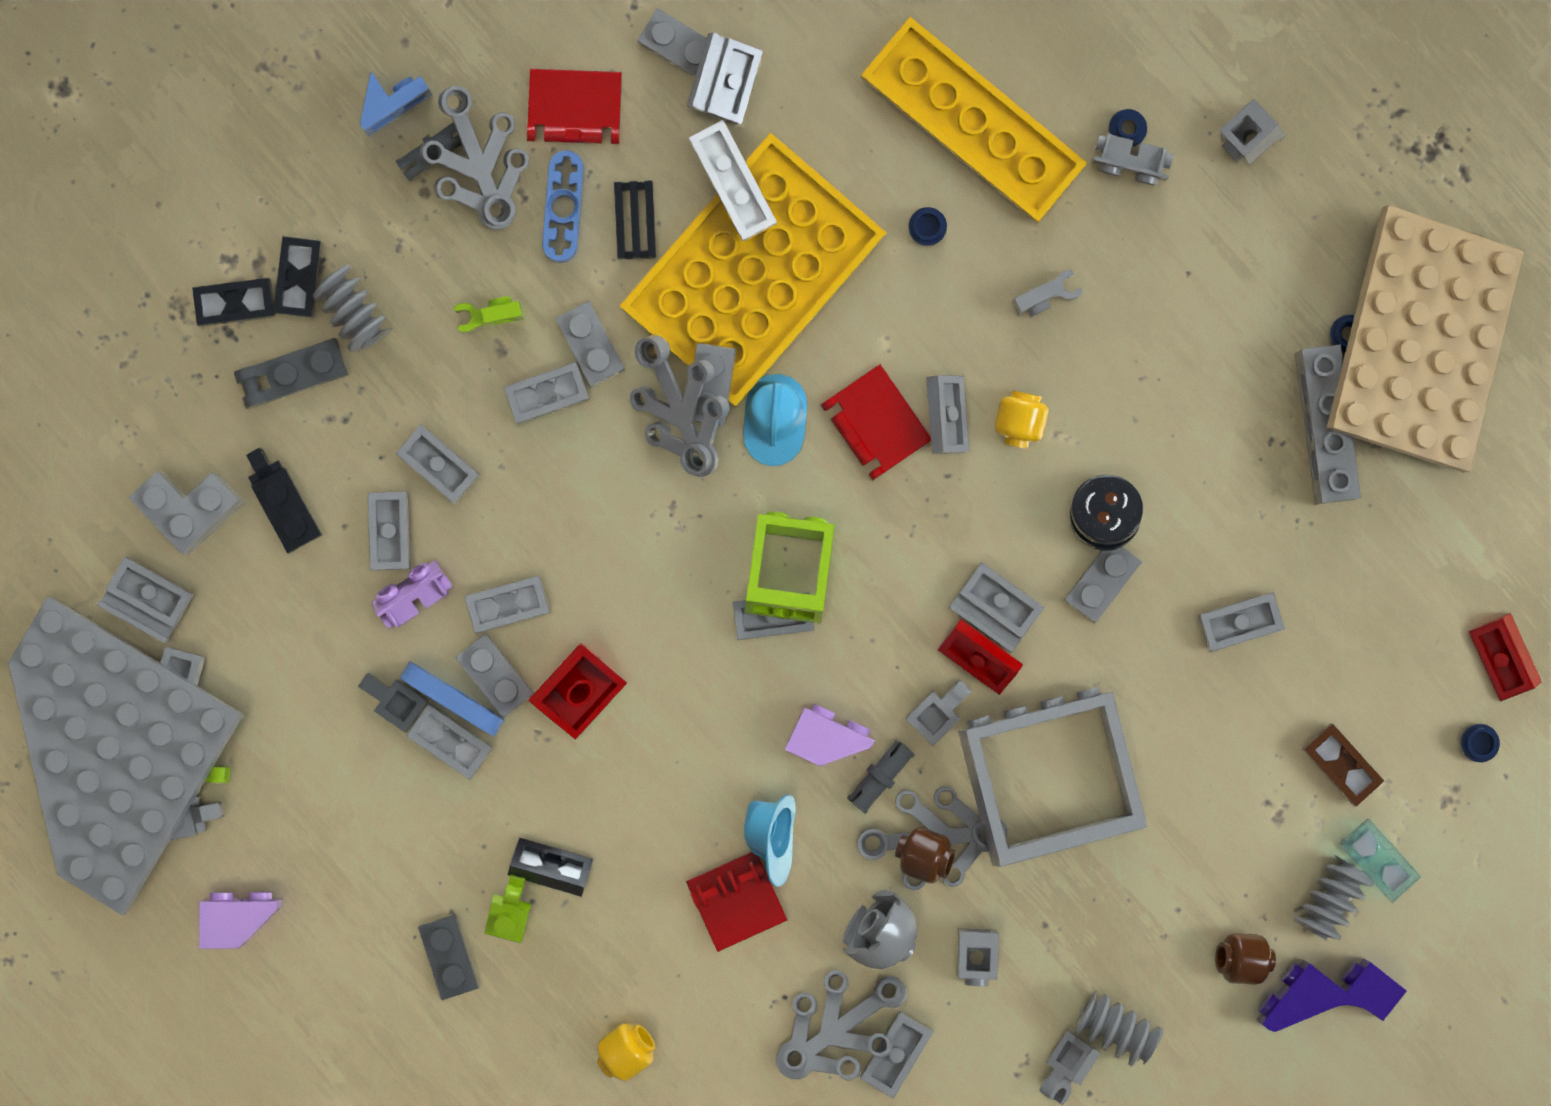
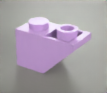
(824, 740)
(232, 921)

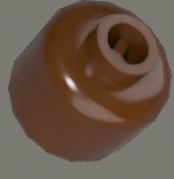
(925, 855)
(1245, 959)

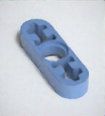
(555, 177)
(452, 698)

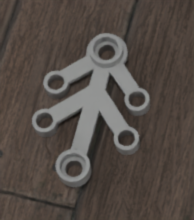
(478, 163)
(679, 410)
(956, 835)
(835, 1029)

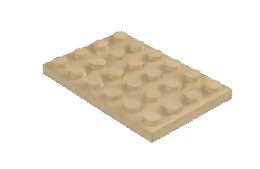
(1425, 339)

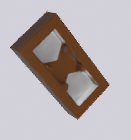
(1343, 765)

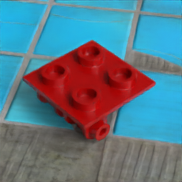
(736, 901)

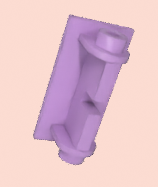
(421, 583)

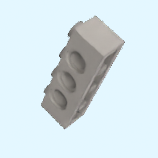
(1329, 452)

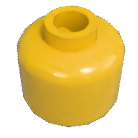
(1021, 418)
(625, 1051)

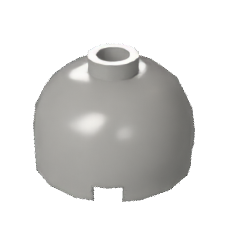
(882, 933)

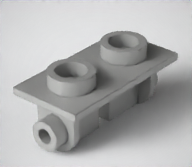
(1117, 157)

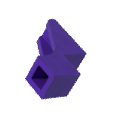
(1311, 993)

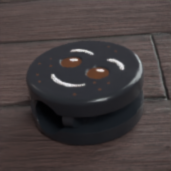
(1106, 512)

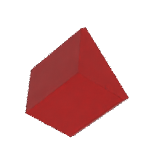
(577, 691)

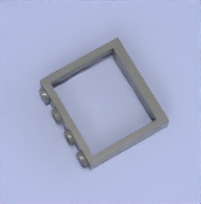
(1018, 718)

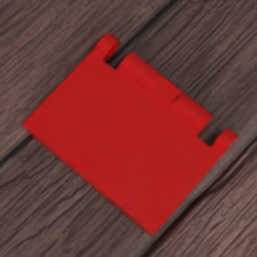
(574, 105)
(877, 421)

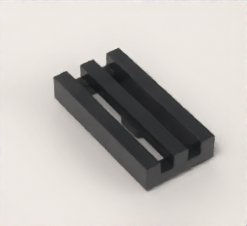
(634, 187)

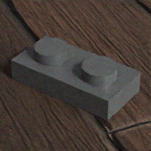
(448, 957)

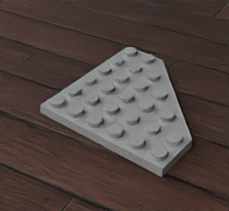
(111, 749)

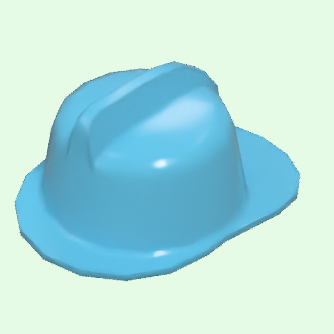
(775, 420)
(770, 835)

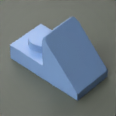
(382, 110)

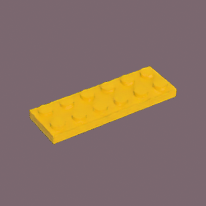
(973, 119)

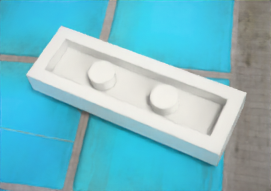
(732, 180)

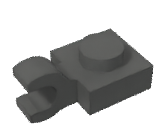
(397, 704)

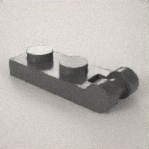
(292, 373)

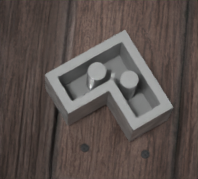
(189, 518)

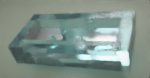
(1380, 860)

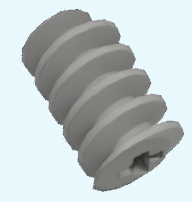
(350, 310)
(1334, 900)
(1118, 1029)

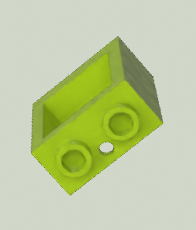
(784, 603)

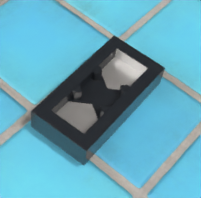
(297, 277)
(233, 302)
(550, 867)

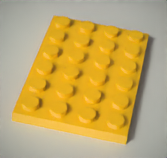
(759, 289)

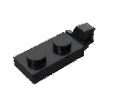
(282, 502)

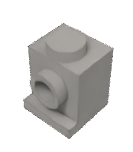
(1246, 122)
(982, 940)

